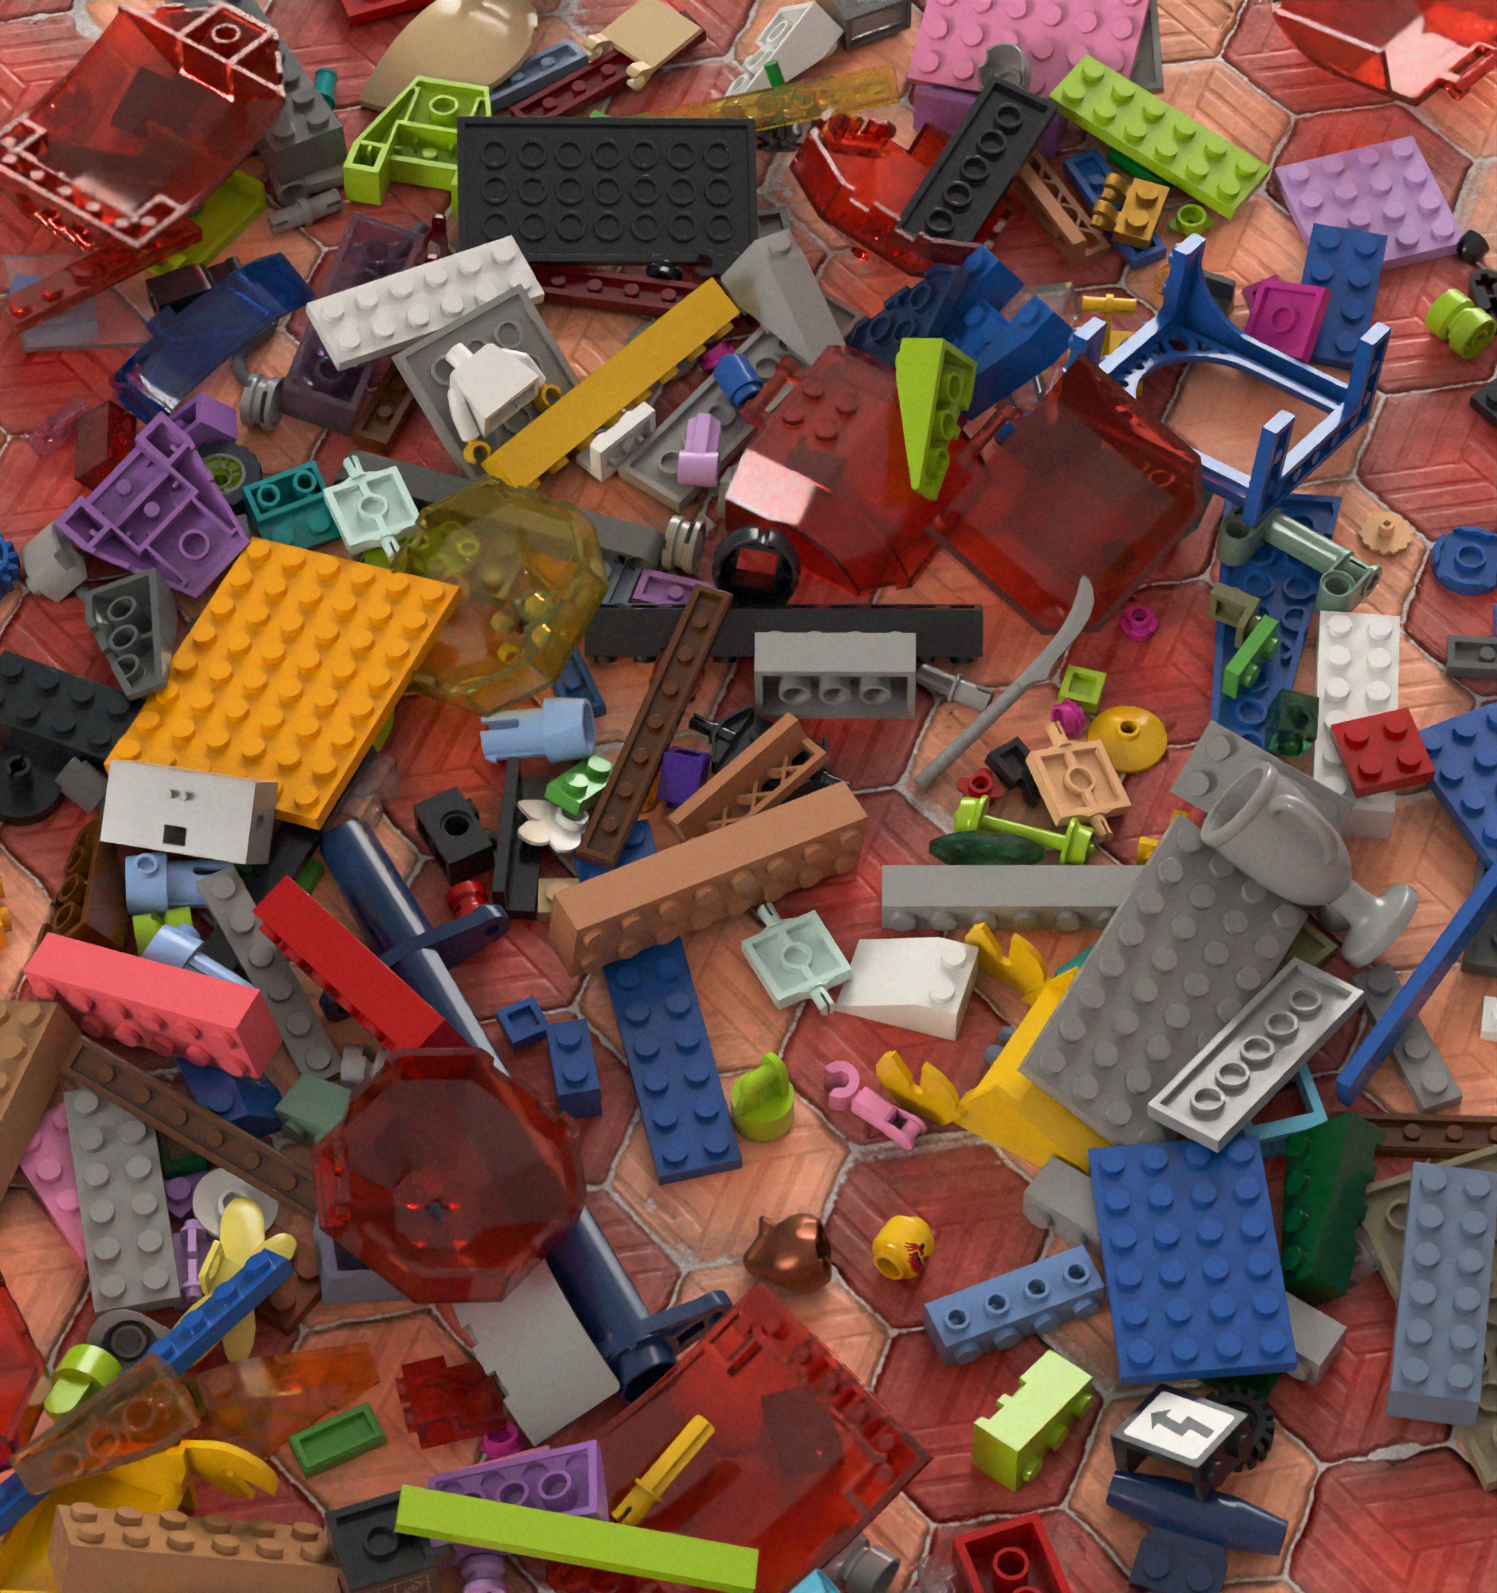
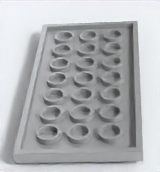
(1159, 985)

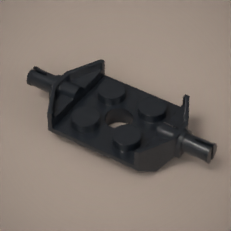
(739, 731)

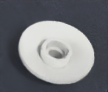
(218, 1190)

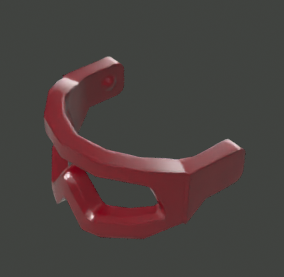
(437, 234)

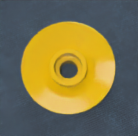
(1130, 751)

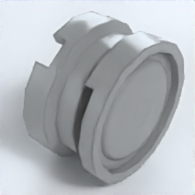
(261, 402)
(684, 544)

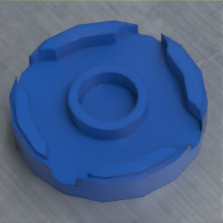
(1466, 560)

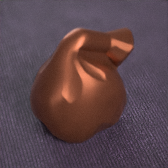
(791, 1253)

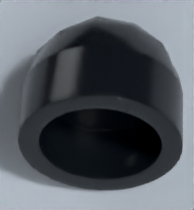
(1472, 247)

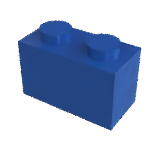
(573, 1068)

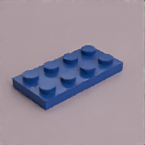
(1349, 267)

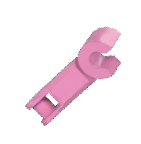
(869, 1105)

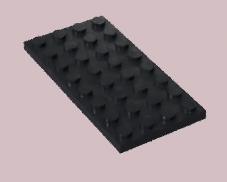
(607, 187)

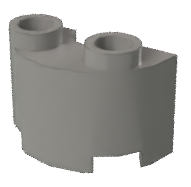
(52, 564)

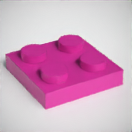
(1288, 317)

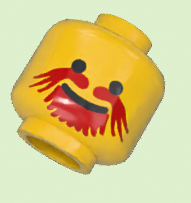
(903, 1247)

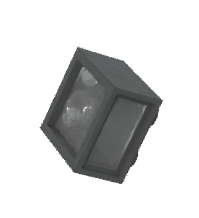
(867, 19)

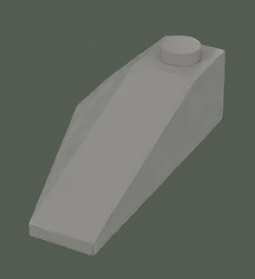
(783, 295)

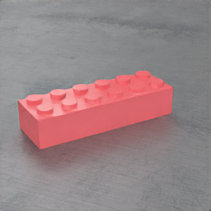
(156, 1005)

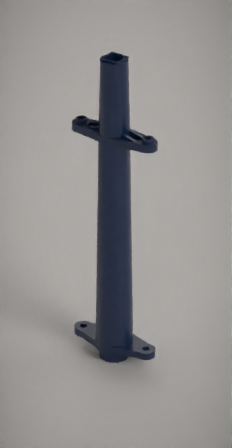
(628, 1337)

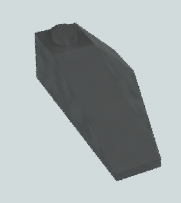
(135, 629)

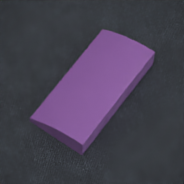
(552, 1480)

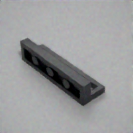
(516, 861)

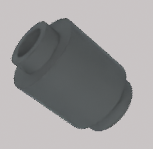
(83, 785)

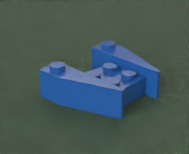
(1004, 350)

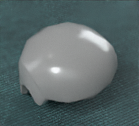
(1006, 62)

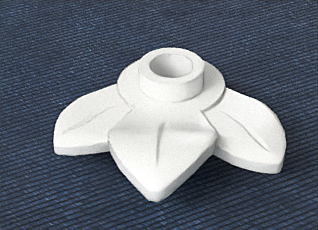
(551, 825)

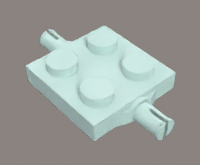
(372, 509)
(796, 959)

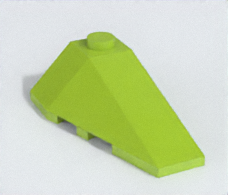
(933, 389)

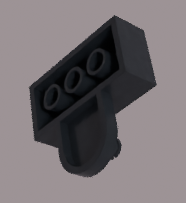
(46, 723)

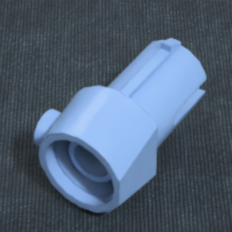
(557, 730)
(162, 885)
(183, 949)

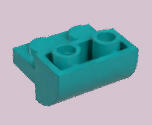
(291, 508)

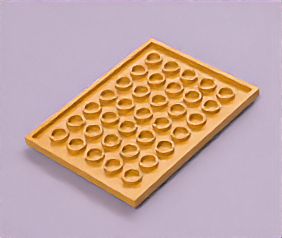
(291, 674)

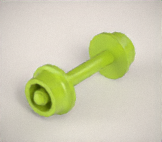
(1074, 846)

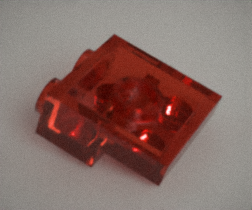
(449, 1401)

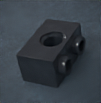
(460, 855)

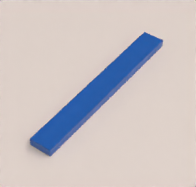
(1418, 989)

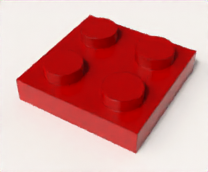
(1382, 752)

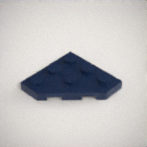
(910, 313)

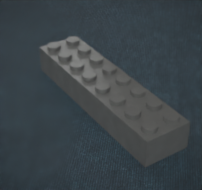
(306, 131)

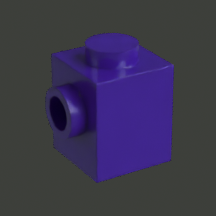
(682, 775)

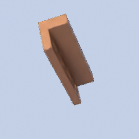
(1053, 214)
(743, 780)

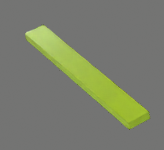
(576, 1540)

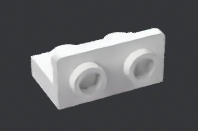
(618, 443)

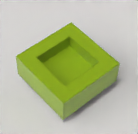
(1083, 687)

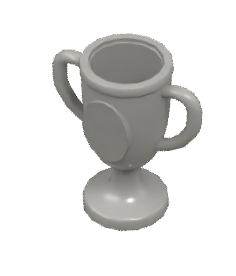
(1295, 850)

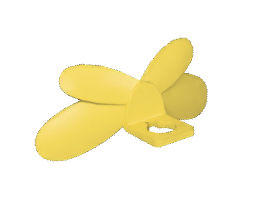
(240, 1238)

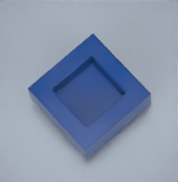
(522, 1023)

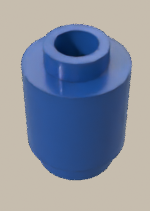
(737, 379)

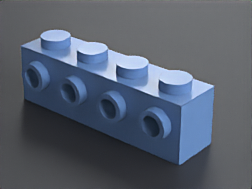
(1014, 1306)

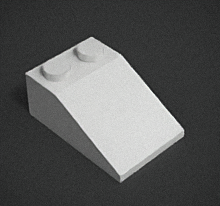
(912, 983)

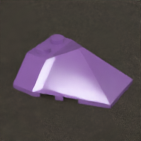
(159, 513)

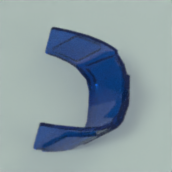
(206, 334)

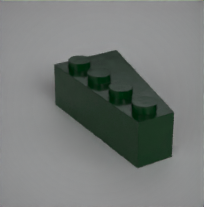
(1324, 1205)

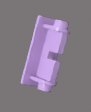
(191, 1250)

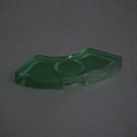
(986, 849)

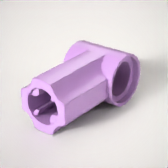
(700, 458)

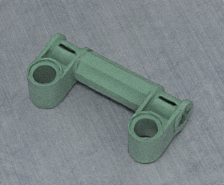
(1344, 576)

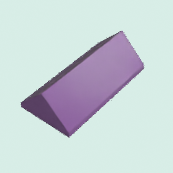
(949, 107)

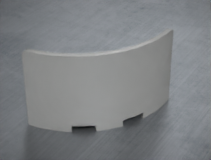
(539, 1355)

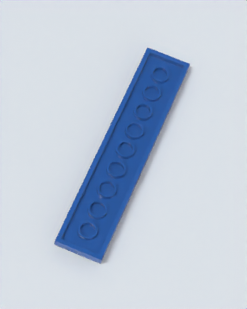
(668, 1049)

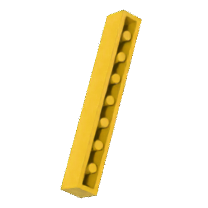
(612, 386)

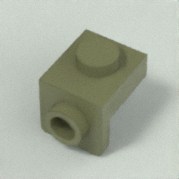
(1235, 609)

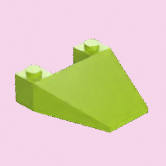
(413, 140)

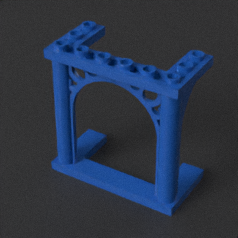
(1210, 337)

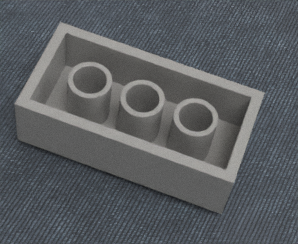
(835, 675)
(1225, 756)

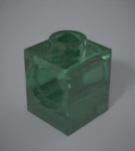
(1291, 723)

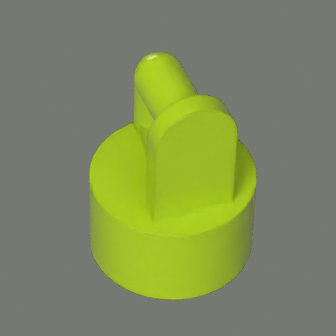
(763, 1101)
(78, 1377)

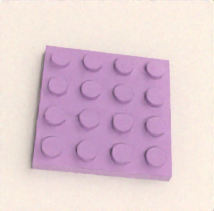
(1374, 191)

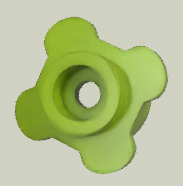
(1190, 220)

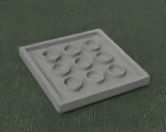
(508, 323)

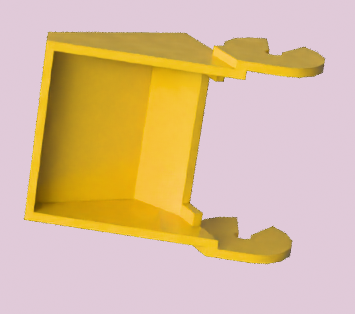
(1005, 1103)
(147, 1484)

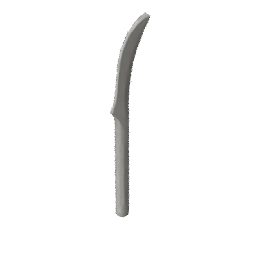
(1035, 673)

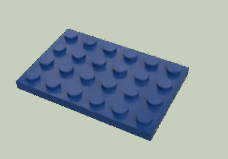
(1190, 1261)

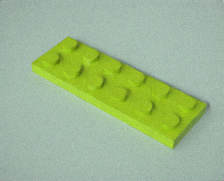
(1159, 136)

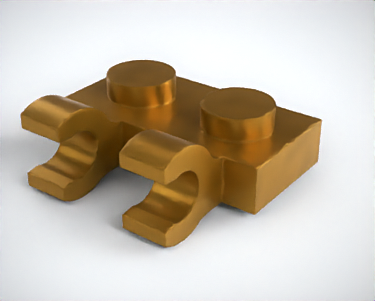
(1140, 214)

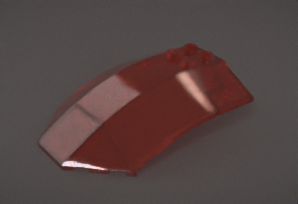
(144, 125)
(793, 1460)

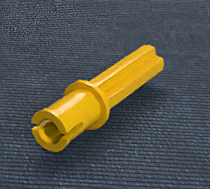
(664, 1472)

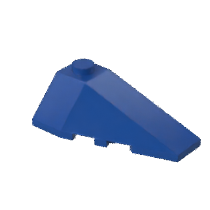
(240, 1100)

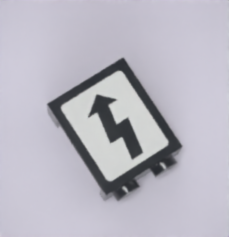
(1186, 1434)

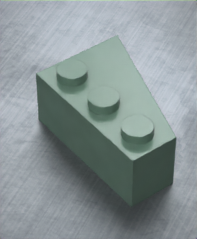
(311, 1109)

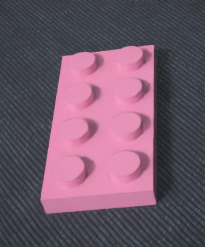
(51, 1175)

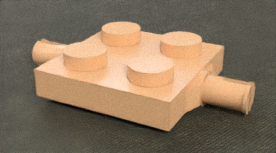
(1078, 782)

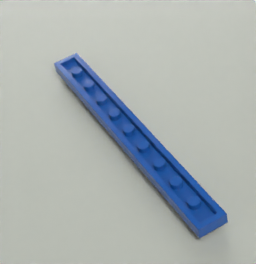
(183, 1347)

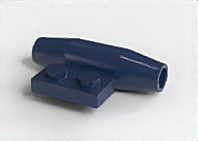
(1190, 1535)

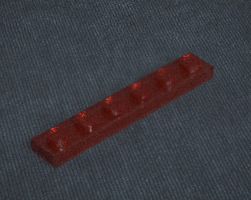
(90, 277)

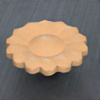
(1385, 533)

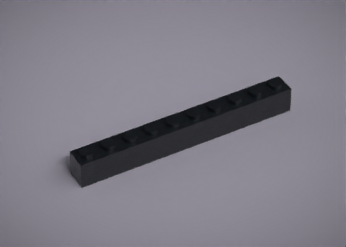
(646, 628)

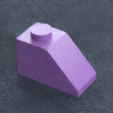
(206, 420)

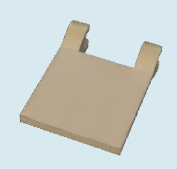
(648, 35)

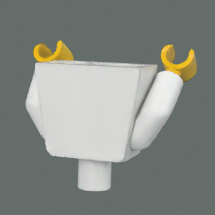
(490, 390)

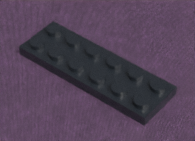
(978, 163)

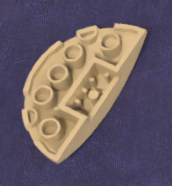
(455, 42)

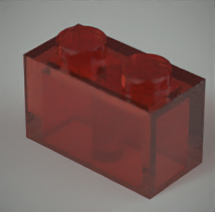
(102, 442)

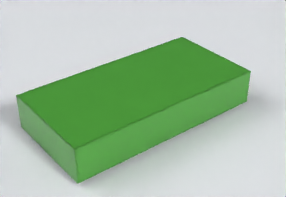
(337, 1440)

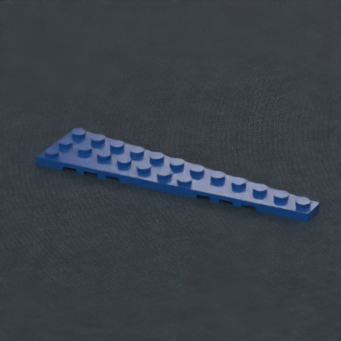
(1286, 594)

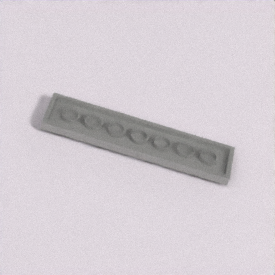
(655, 462)

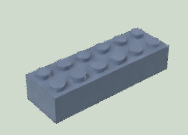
(1443, 1295)

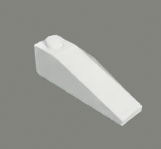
(796, 39)

